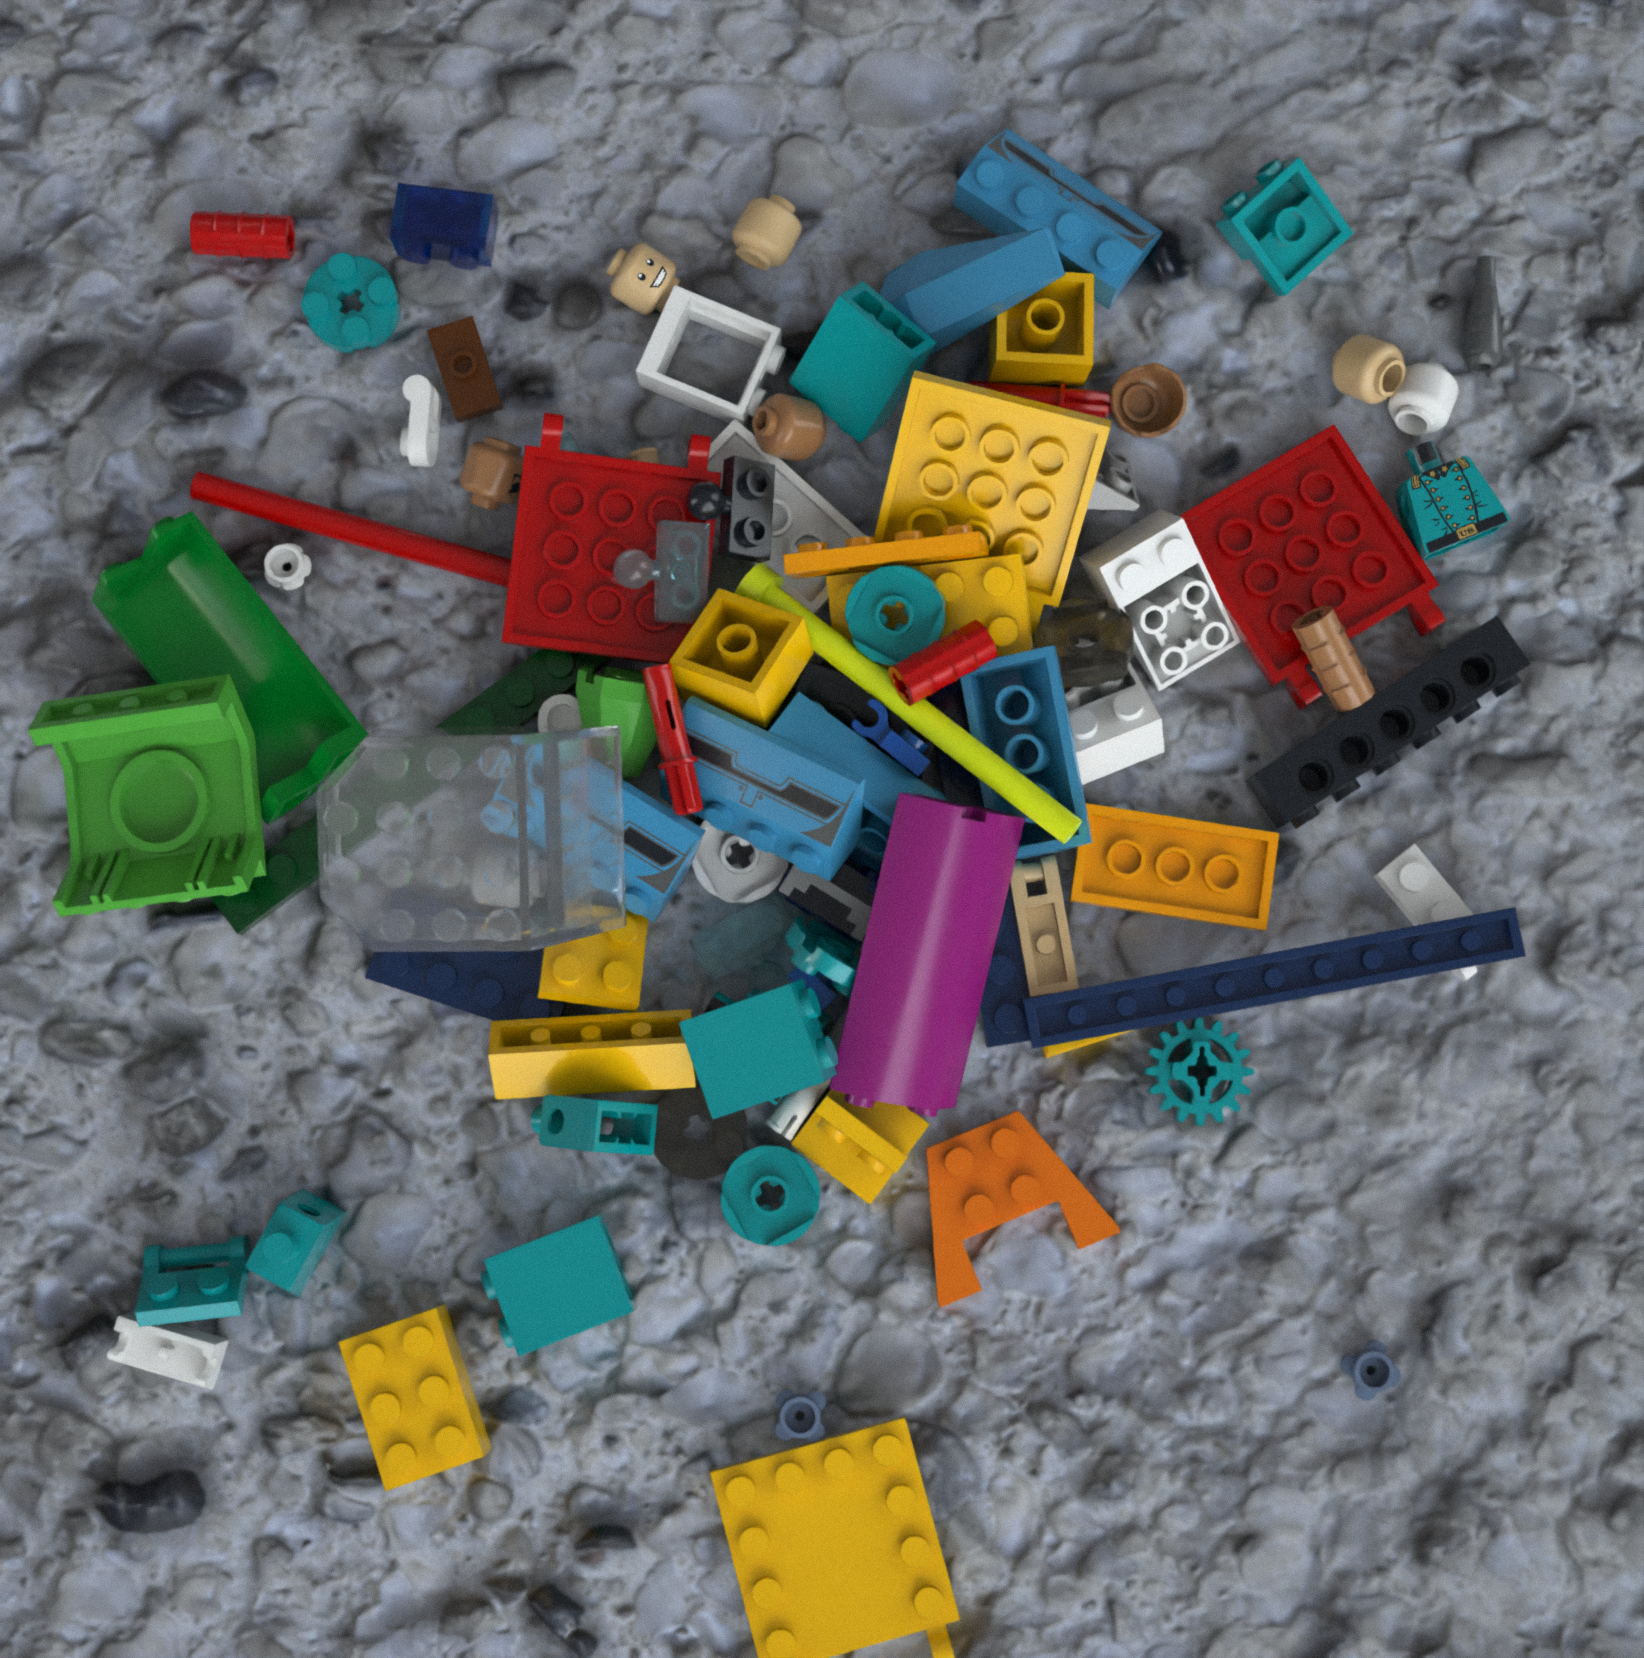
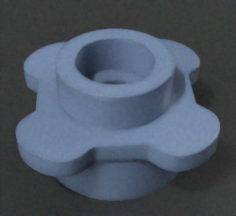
(1385, 1372)
(807, 1428)

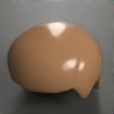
(1147, 400)

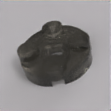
(1105, 626)
(685, 1156)

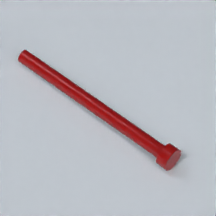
(351, 528)

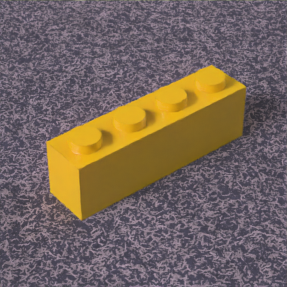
(590, 1054)

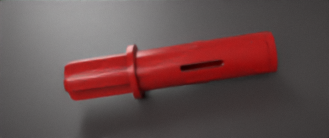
(1080, 400)
(672, 739)

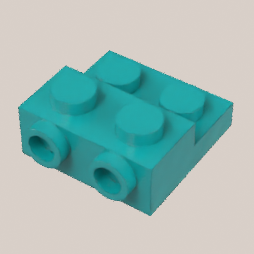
(1283, 224)

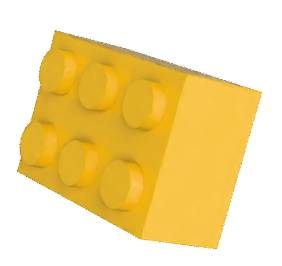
(415, 1397)

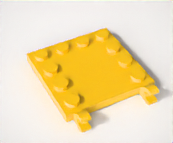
(998, 465)
(836, 1545)

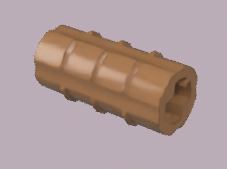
(1333, 658)

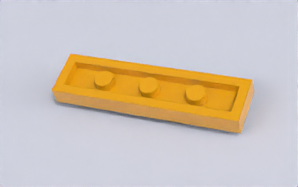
(864, 554)

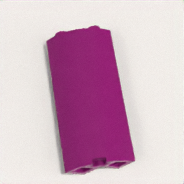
(926, 954)

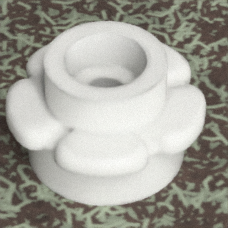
(278, 557)

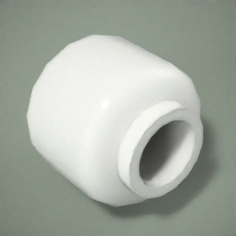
(1424, 399)

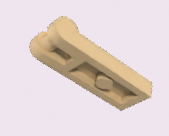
(1043, 928)

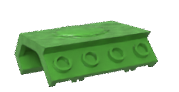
(156, 794)

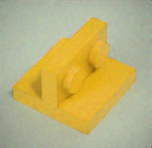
(859, 1142)

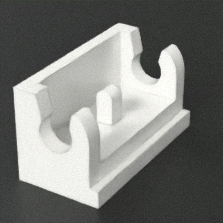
(169, 1350)

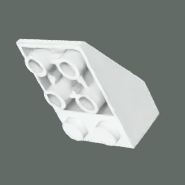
(1166, 593)
(1112, 724)

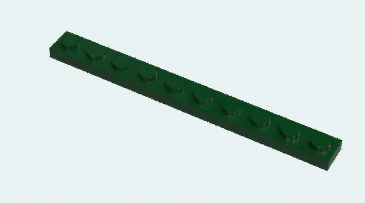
(507, 703)

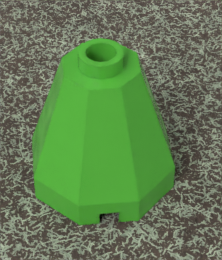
(622, 701)

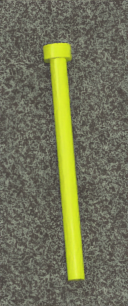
(765, 587)

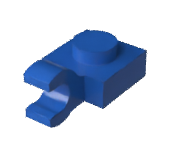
(905, 747)

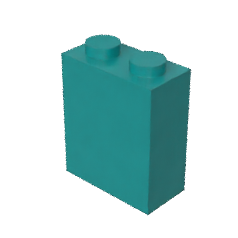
(861, 361)
(759, 1048)
(558, 1285)

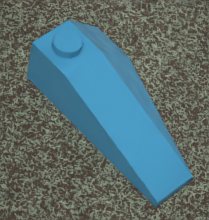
(972, 282)

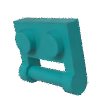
(197, 1292)

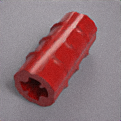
(242, 234)
(942, 662)

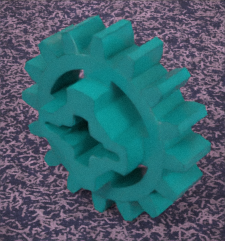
(1198, 1095)

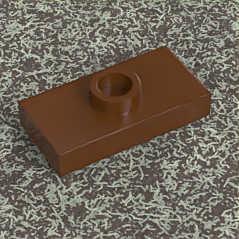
(465, 369)

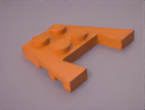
(992, 1179)

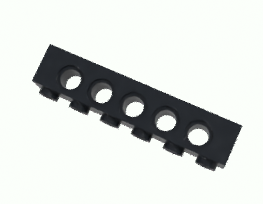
(1486, 649)

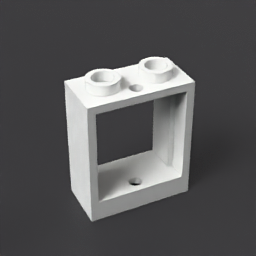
(679, 309)

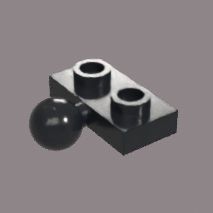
(743, 505)

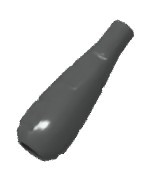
(1483, 327)

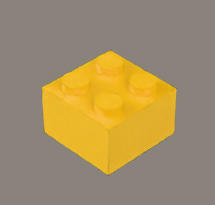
(1046, 335)
(742, 656)

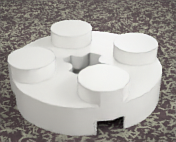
(733, 882)

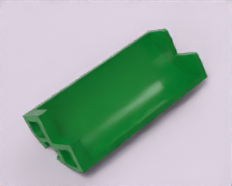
(198, 617)

